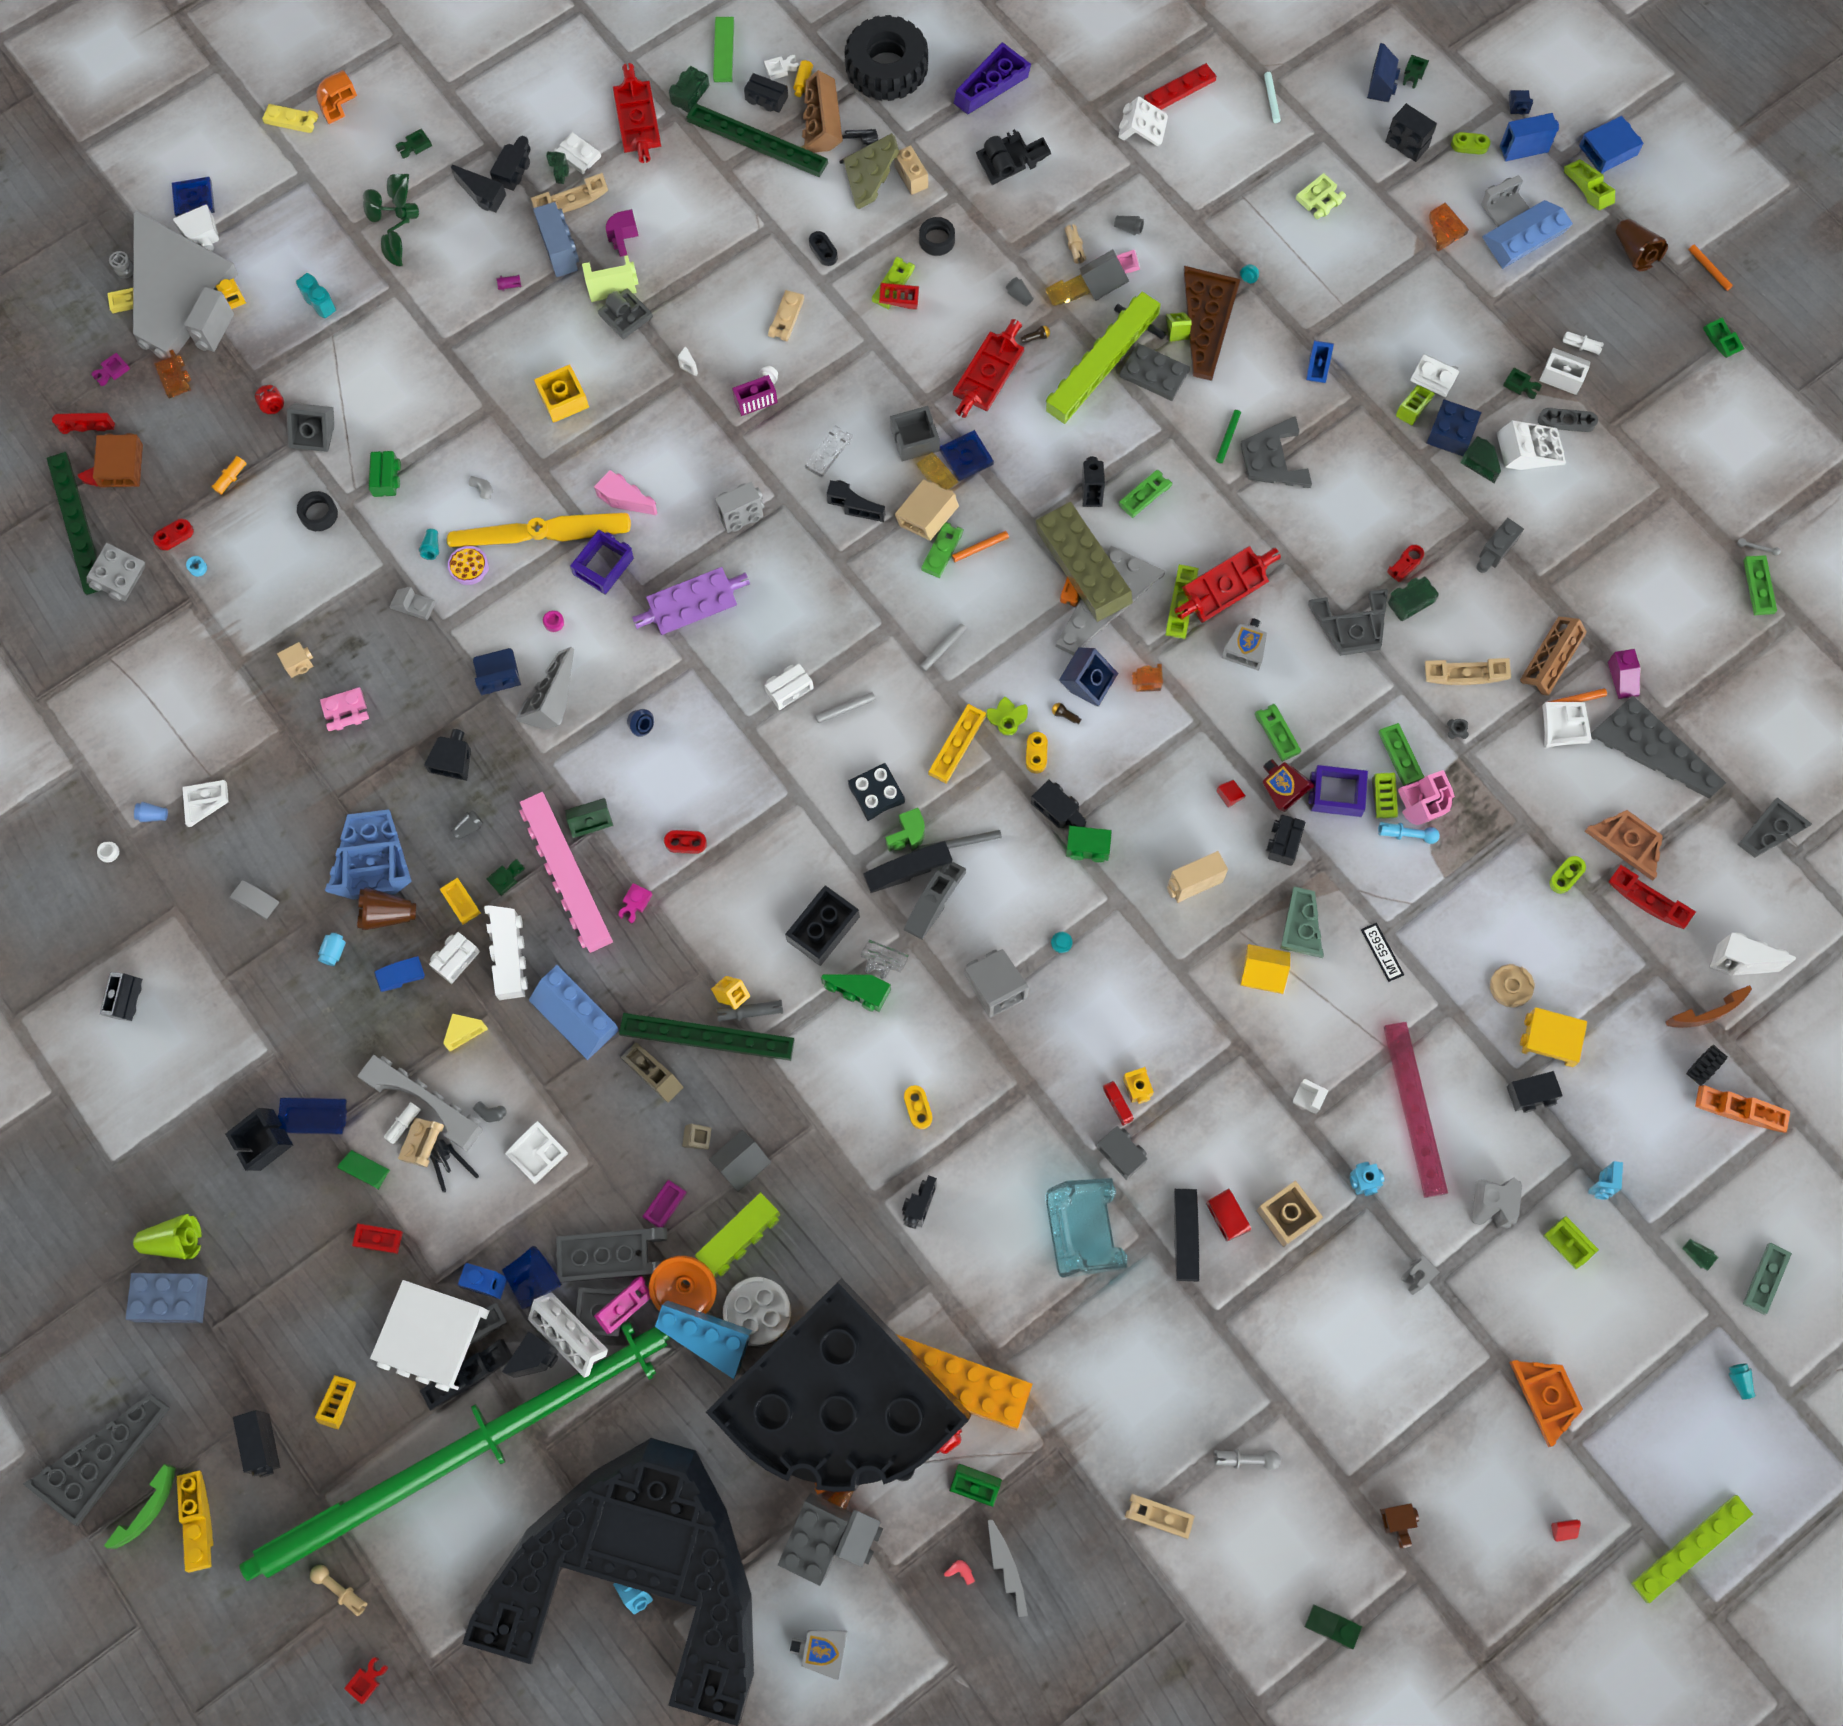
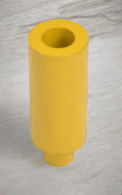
(803, 74)

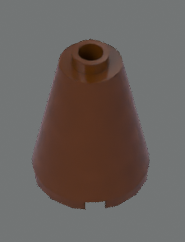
(1641, 244)

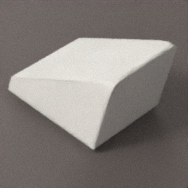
(686, 362)

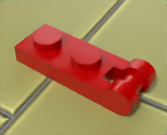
(83, 422)

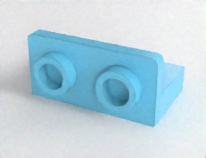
(1609, 1181)

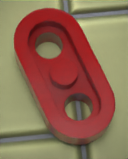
(173, 535)
(686, 841)

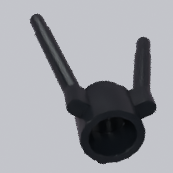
(867, 137)
(440, 1154)

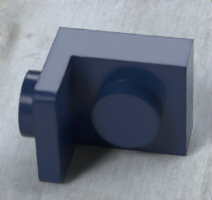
(1520, 102)

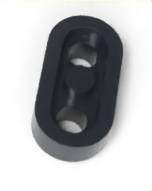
(824, 250)

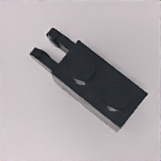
(512, 163)
(1057, 806)

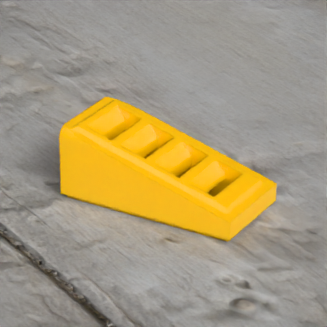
(328, 1399)

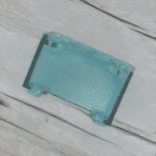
(1083, 1228)

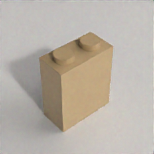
(927, 509)
(1197, 877)

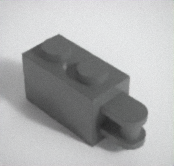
(1499, 545)

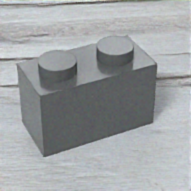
(1122, 1152)

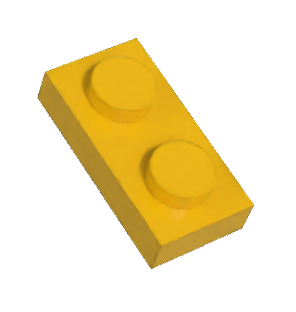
(460, 901)

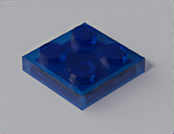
(192, 195)
(966, 455)

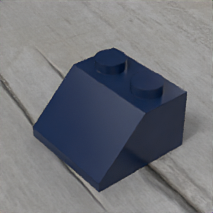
(1384, 75)
(1088, 675)

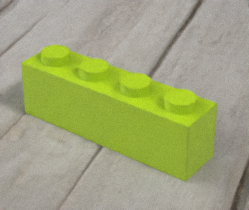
(738, 1235)

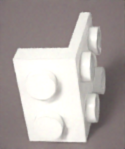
(1144, 120)

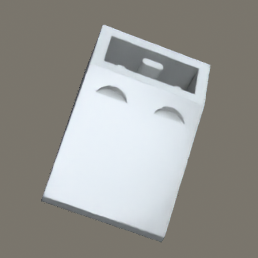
(1530, 446)
(1745, 956)

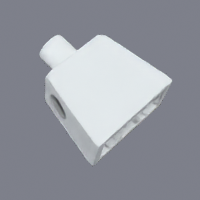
(198, 227)

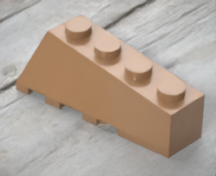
(822, 114)

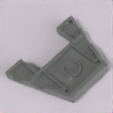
(1266, 459)
(1353, 631)

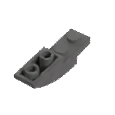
(933, 899)

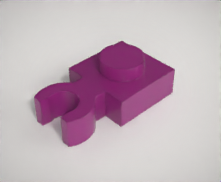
(112, 367)

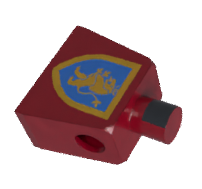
(1285, 784)

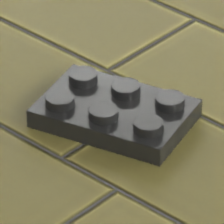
(1154, 372)

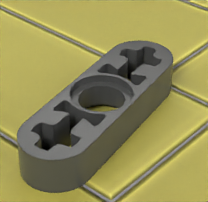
(1573, 414)

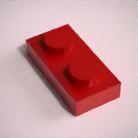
(377, 1238)

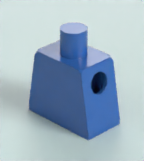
(481, 1281)

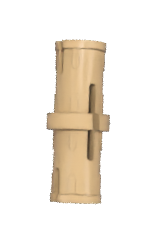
(1075, 243)

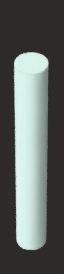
(1272, 97)

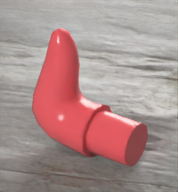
(962, 1567)

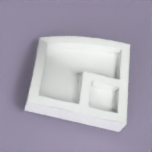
(1565, 723)
(536, 1152)

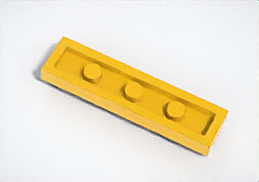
(957, 743)

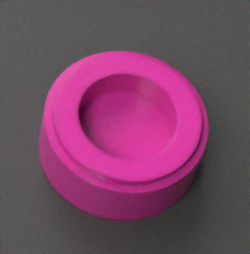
(553, 621)

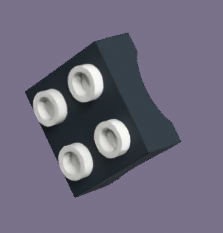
(876, 791)

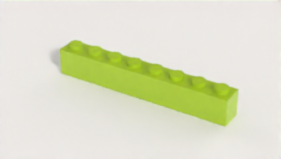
(1103, 357)

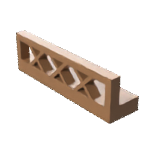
(1559, 654)

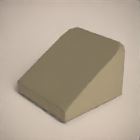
(696, 1136)

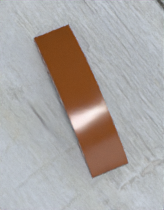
(1688, 1018)

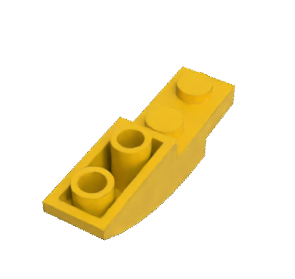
(196, 1521)

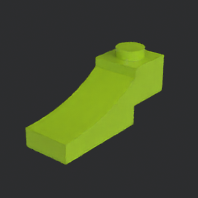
(1591, 184)

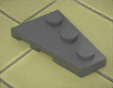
(1772, 828)

